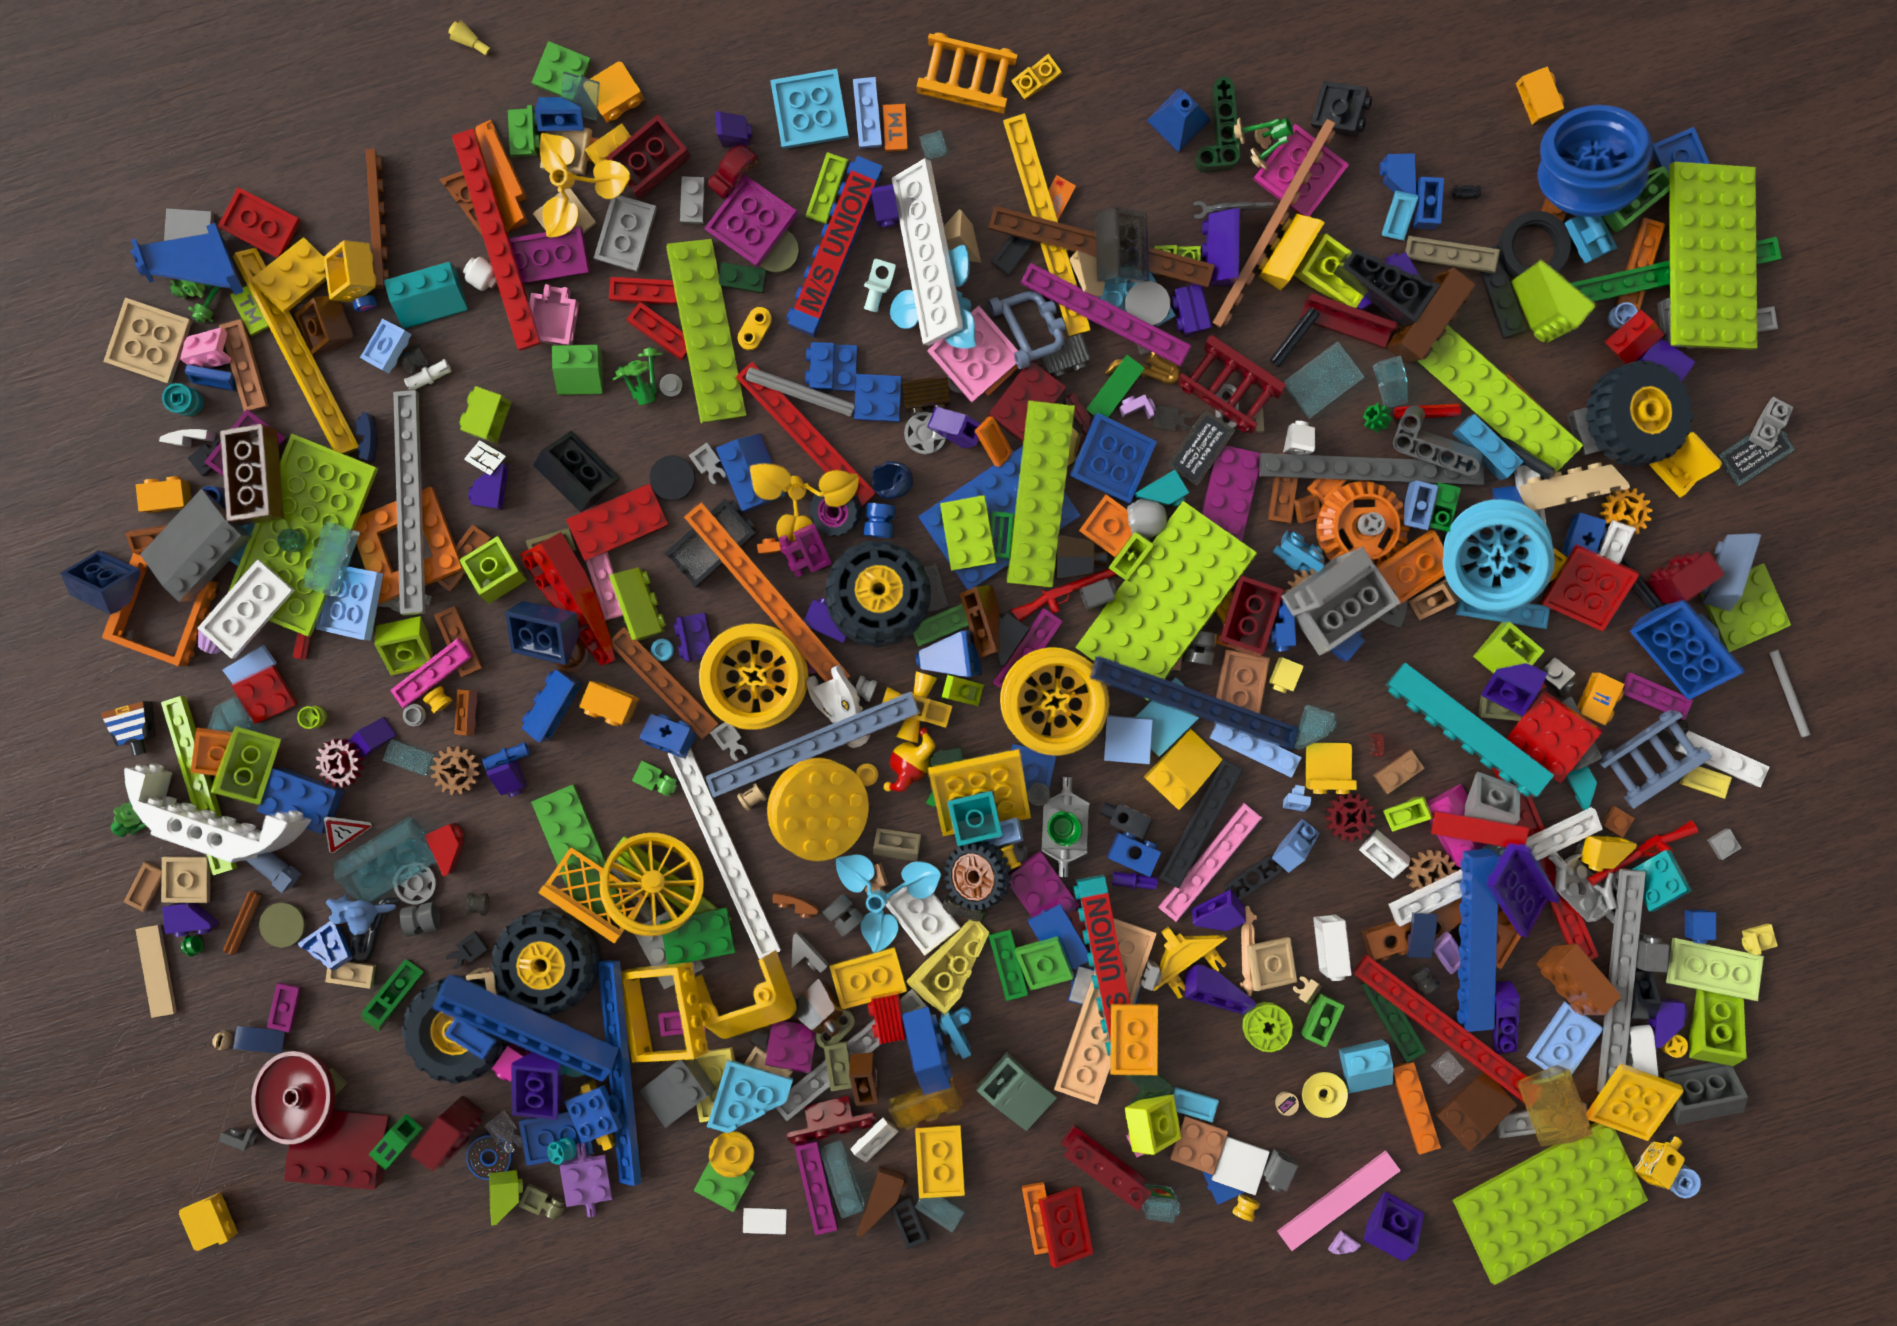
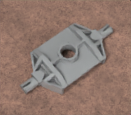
(1071, 803)
(1588, 901)

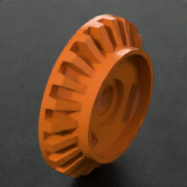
(1339, 513)

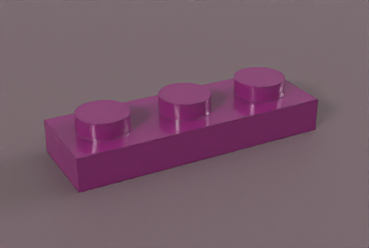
(1655, 695)

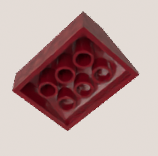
(340, 1152)

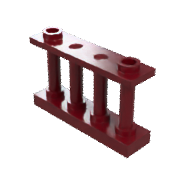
(1234, 363)
(1105, 1167)

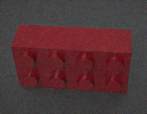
(448, 1134)

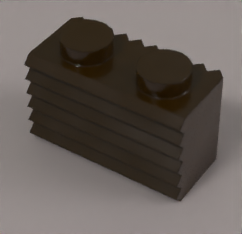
(926, 394)

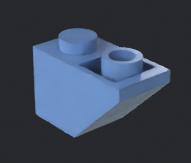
(1296, 846)

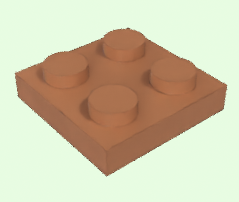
(1199, 1145)

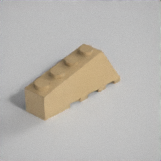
(1572, 487)

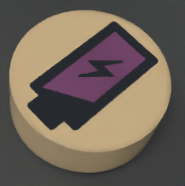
(1286, 1103)

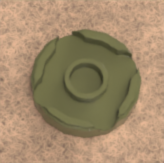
(782, 255)
(282, 924)

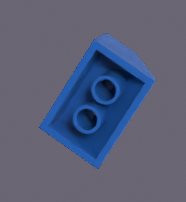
(736, 459)
(551, 705)

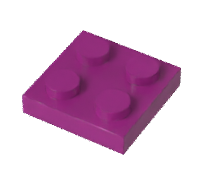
(790, 1046)

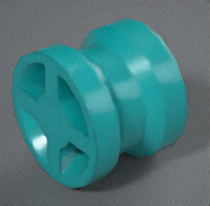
(561, 1150)

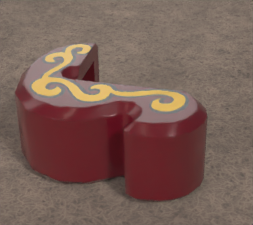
(732, 169)

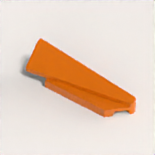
(503, 177)

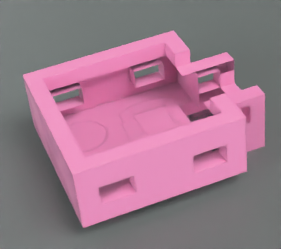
(555, 315)

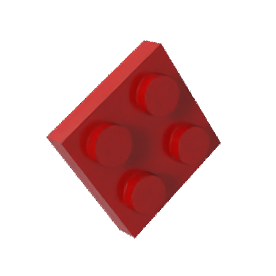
(264, 694)

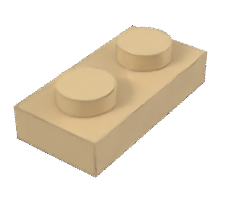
(352, 974)

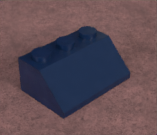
(102, 581)
(542, 631)

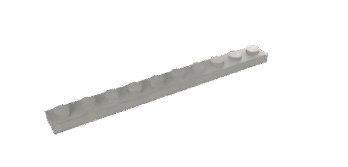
(409, 502)
(1622, 972)

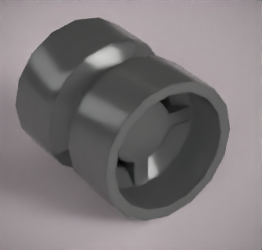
(1206, 640)
(837, 909)
(416, 919)

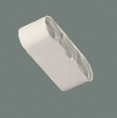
(1641, 1049)

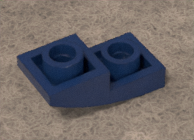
(367, 427)
(1422, 935)
(258, 1039)

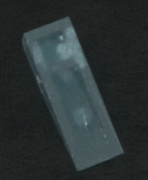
(842, 1179)

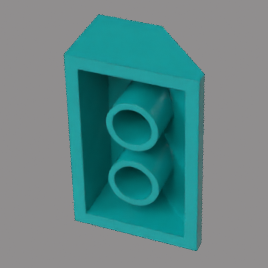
(426, 295)

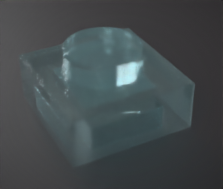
(933, 145)

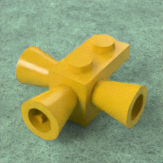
(930, 710)

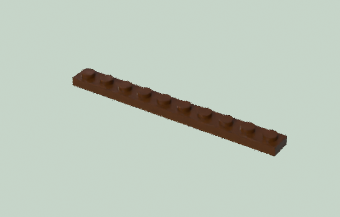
(1074, 239)

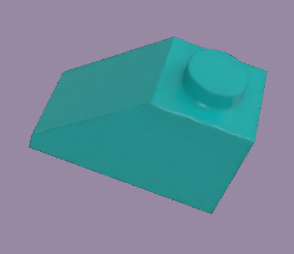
(1165, 490)

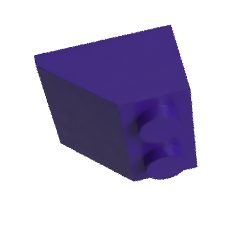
(1515, 687)
(1394, 1227)

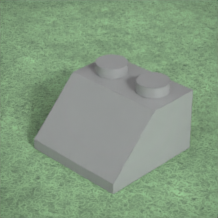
(1493, 800)

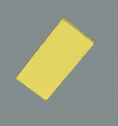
(1707, 781)

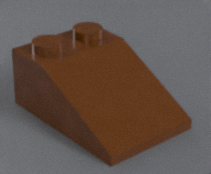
(1475, 1110)

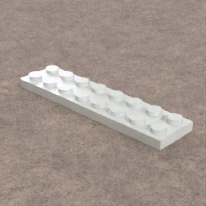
(927, 252)

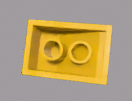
(1183, 769)

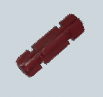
(1080, 412)

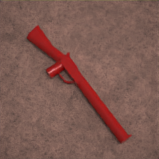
(1050, 596)
(1647, 848)

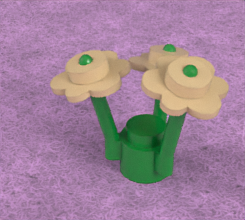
(1278, 129)

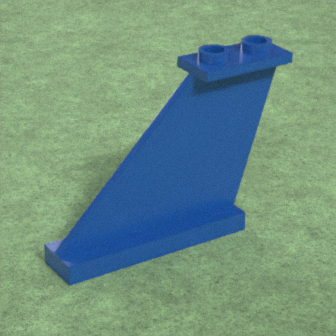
(190, 258)

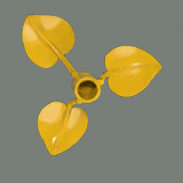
(555, 154)
(771, 480)

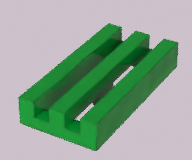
(1002, 515)

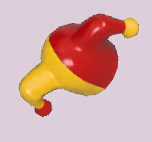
(910, 762)

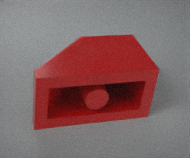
(446, 846)

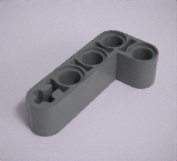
(1439, 445)

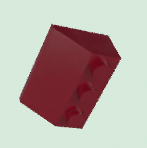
(1251, 616)

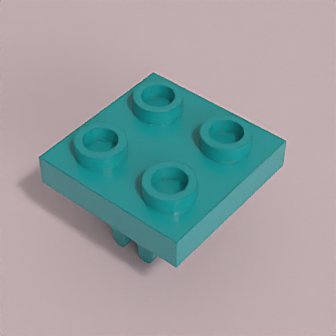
(1662, 881)

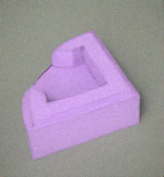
(1343, 1244)

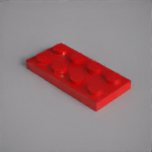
(617, 522)

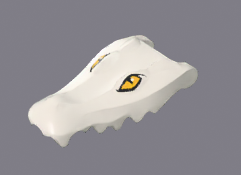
(836, 699)

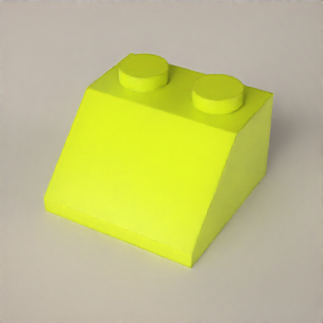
(1153, 1124)

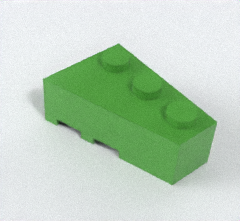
(1655, 188)

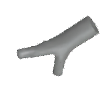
(1607, 892)

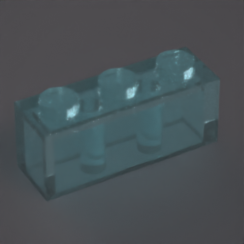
(331, 558)

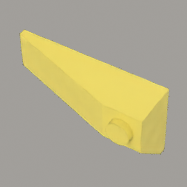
(946, 971)

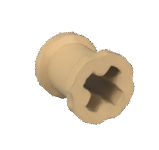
(752, 796)

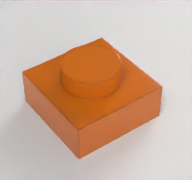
(769, 546)

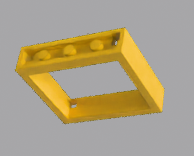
(689, 1007)

